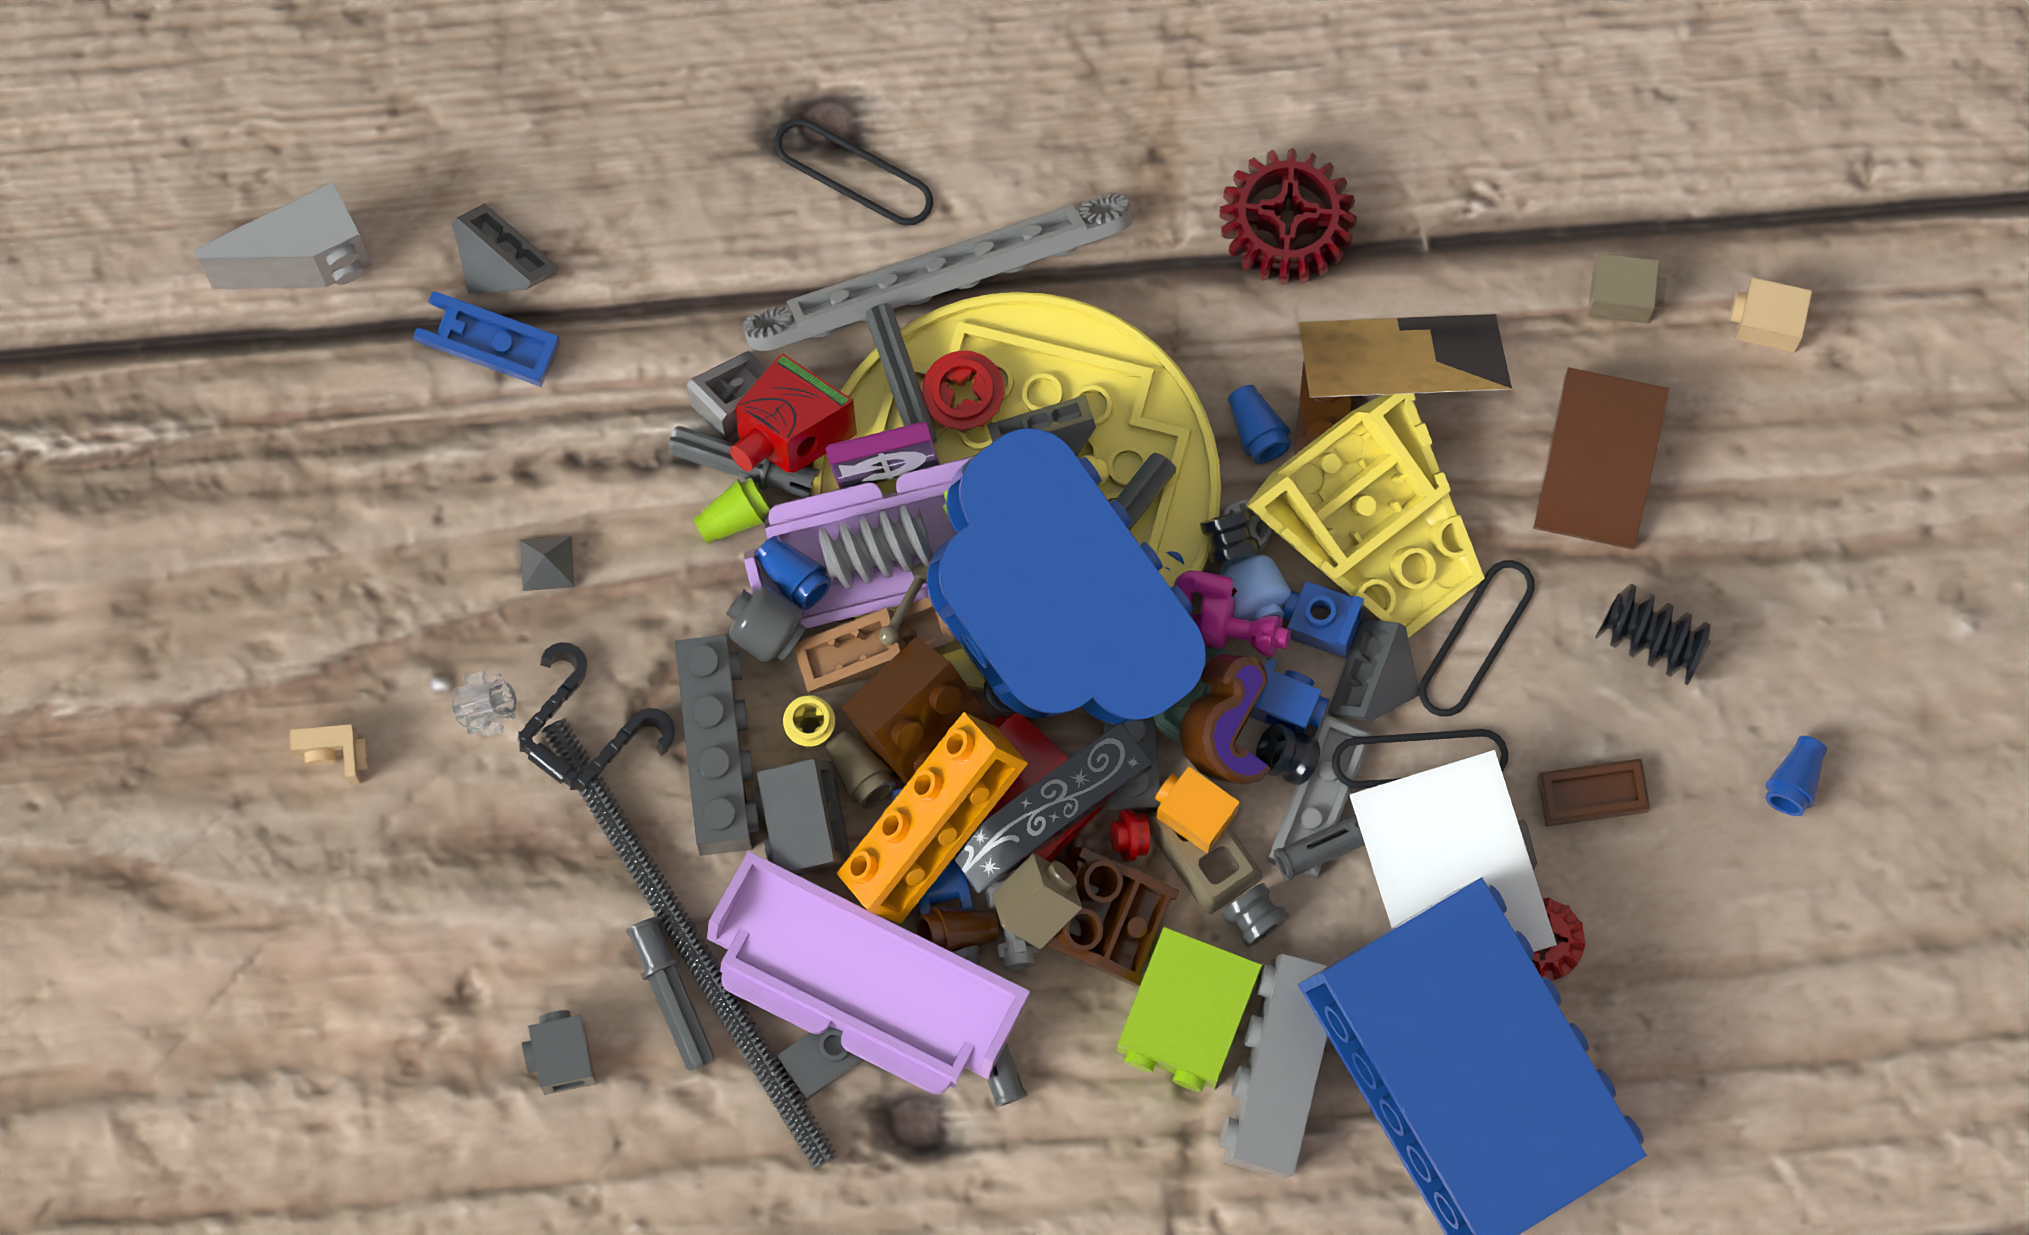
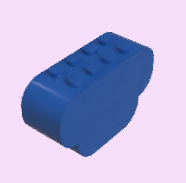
(1058, 590)

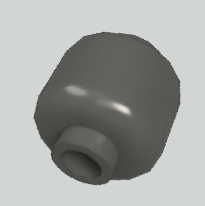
(765, 623)

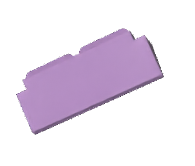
(799, 525)
(851, 970)

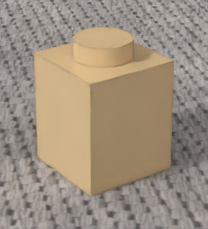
(1771, 314)

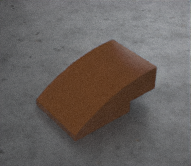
(1600, 458)

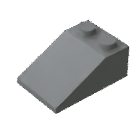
(291, 247)

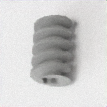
(876, 547)

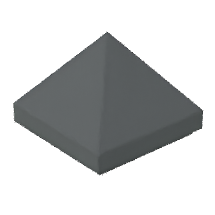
(547, 563)

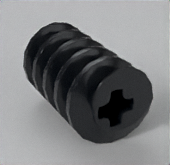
(1656, 632)

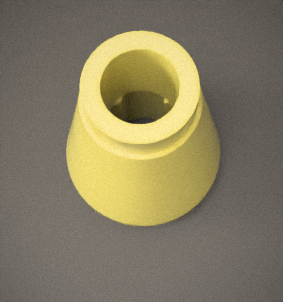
(806, 711)

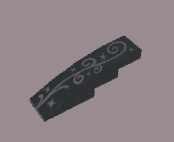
(1051, 807)

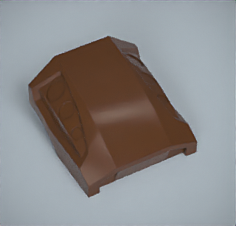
(1116, 916)

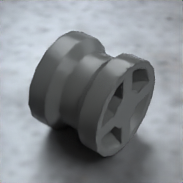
(1255, 915)

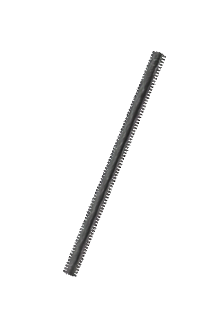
(692, 951)

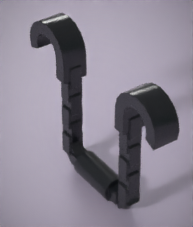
(552, 763)

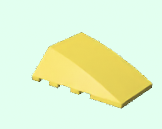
(1375, 513)

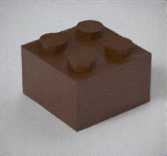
(911, 707)

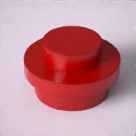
(1130, 835)

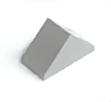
(719, 390)

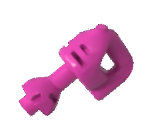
(1217, 615)

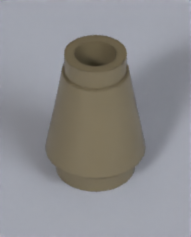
(860, 770)

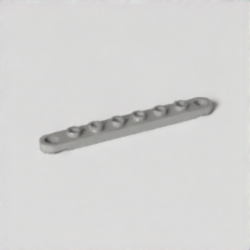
(938, 271)

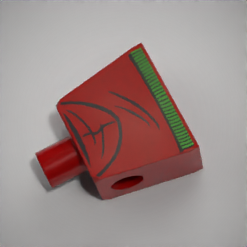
(790, 418)

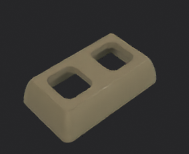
(1186, 857)

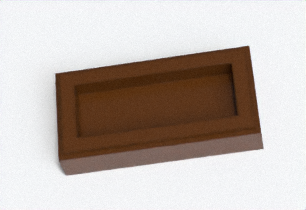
(1593, 792)

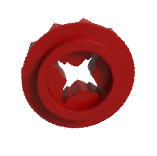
(958, 369)
(1563, 957)

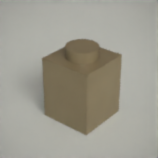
(1625, 288)
(1037, 900)

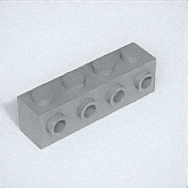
(1279, 1073)

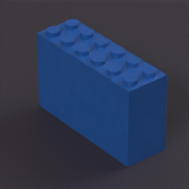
(1473, 1067)

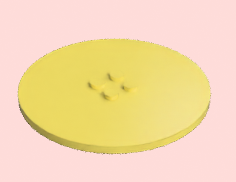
(1047, 355)

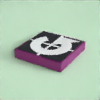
(882, 455)

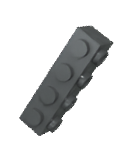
(713, 744)

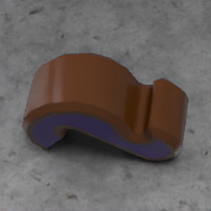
(1218, 718)

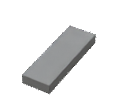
(1323, 797)

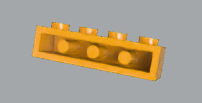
(932, 818)

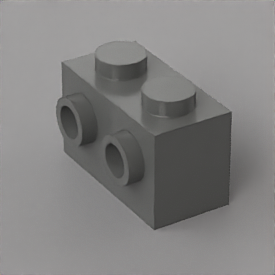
(803, 816)

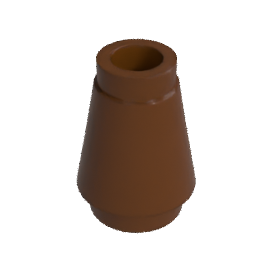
(958, 928)

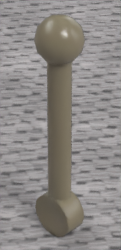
(888, 634)

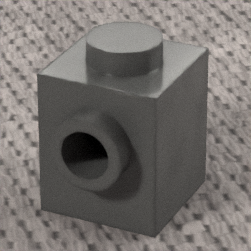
(559, 1052)

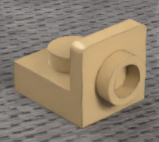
(322, 745)

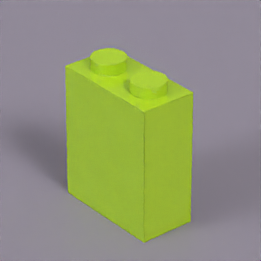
(1187, 1010)

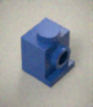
(1331, 634)
(1290, 700)

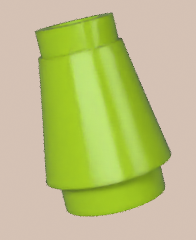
(733, 511)

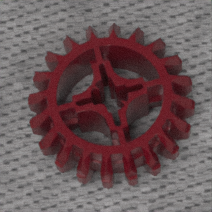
(1306, 218)

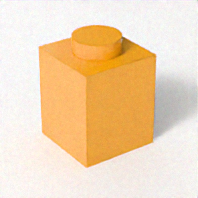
(1195, 808)

